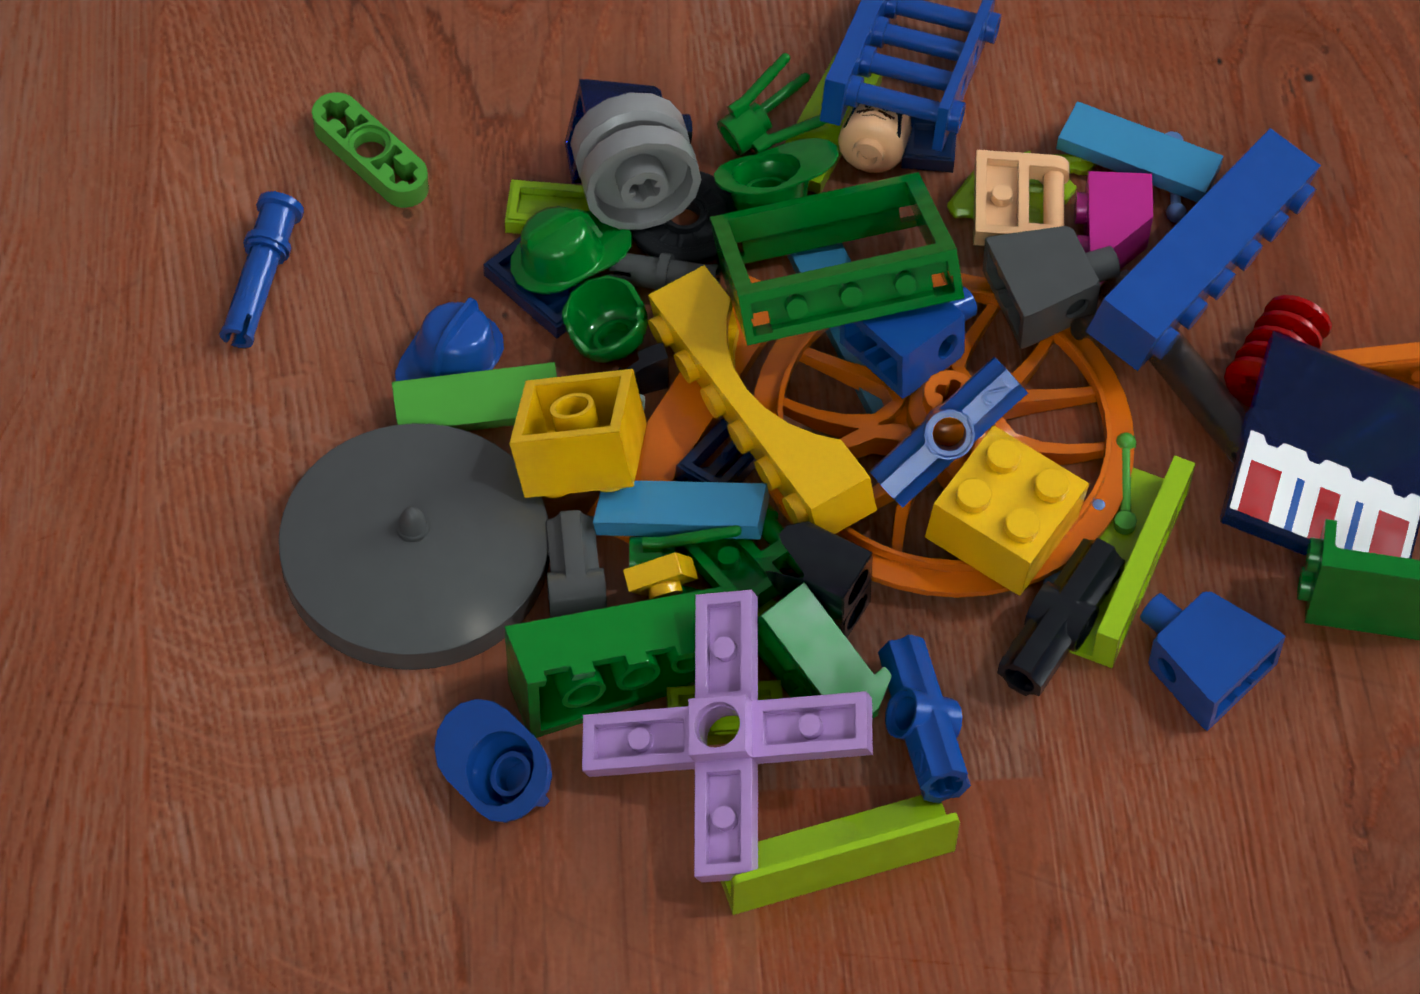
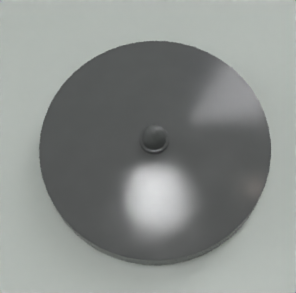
(413, 546)

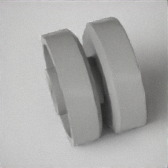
(635, 161)

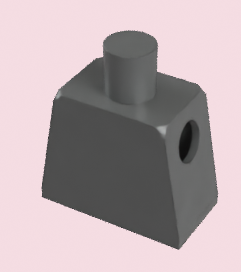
(1045, 279)

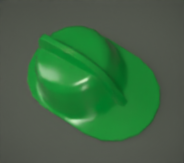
(776, 173)
(564, 248)

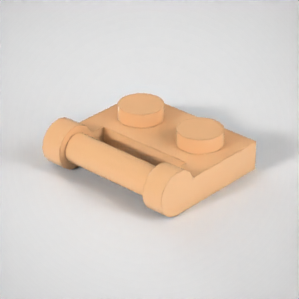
(1003, 192)

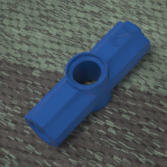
(921, 459)
(924, 719)

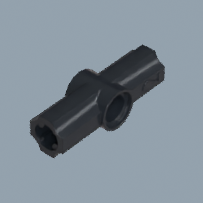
(1061, 617)

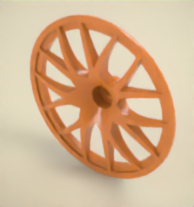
(898, 417)

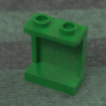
(1359, 589)

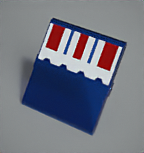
(1327, 446)

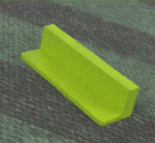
(1156, 507)
(843, 852)

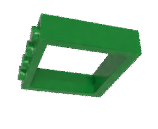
(841, 291)

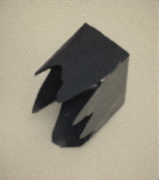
(829, 570)

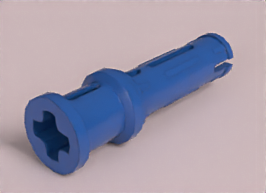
(265, 249)

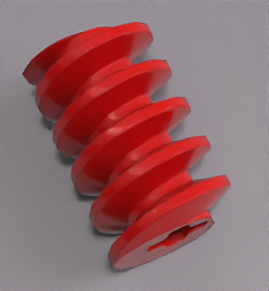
(1286, 315)

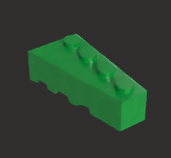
(600, 660)

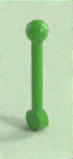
(1125, 520)

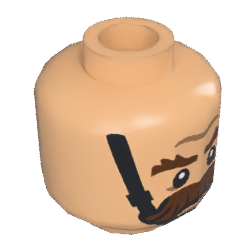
(874, 138)

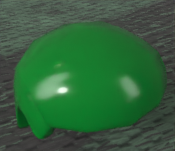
(605, 319)

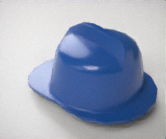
(452, 341)
(493, 760)

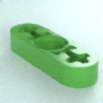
(373, 170)

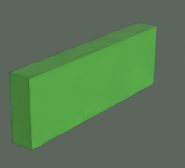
(466, 399)

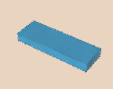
(1139, 149)
(682, 507)

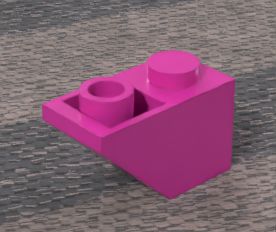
(1115, 213)

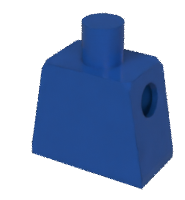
(911, 344)
(1209, 652)

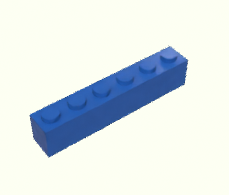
(1203, 250)

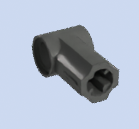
(575, 576)

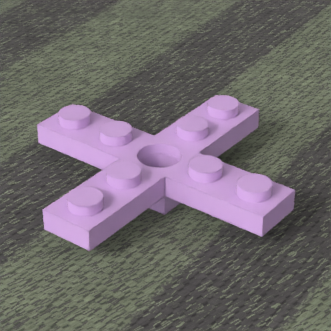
(727, 774)

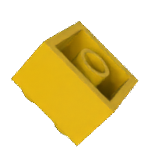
(578, 434)
(1006, 510)

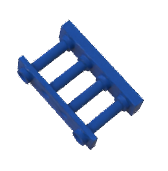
(872, 29)

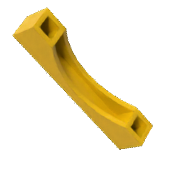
(810, 470)

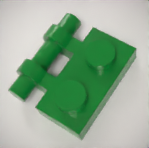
(741, 564)

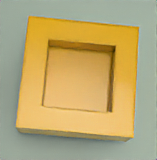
(661, 576)

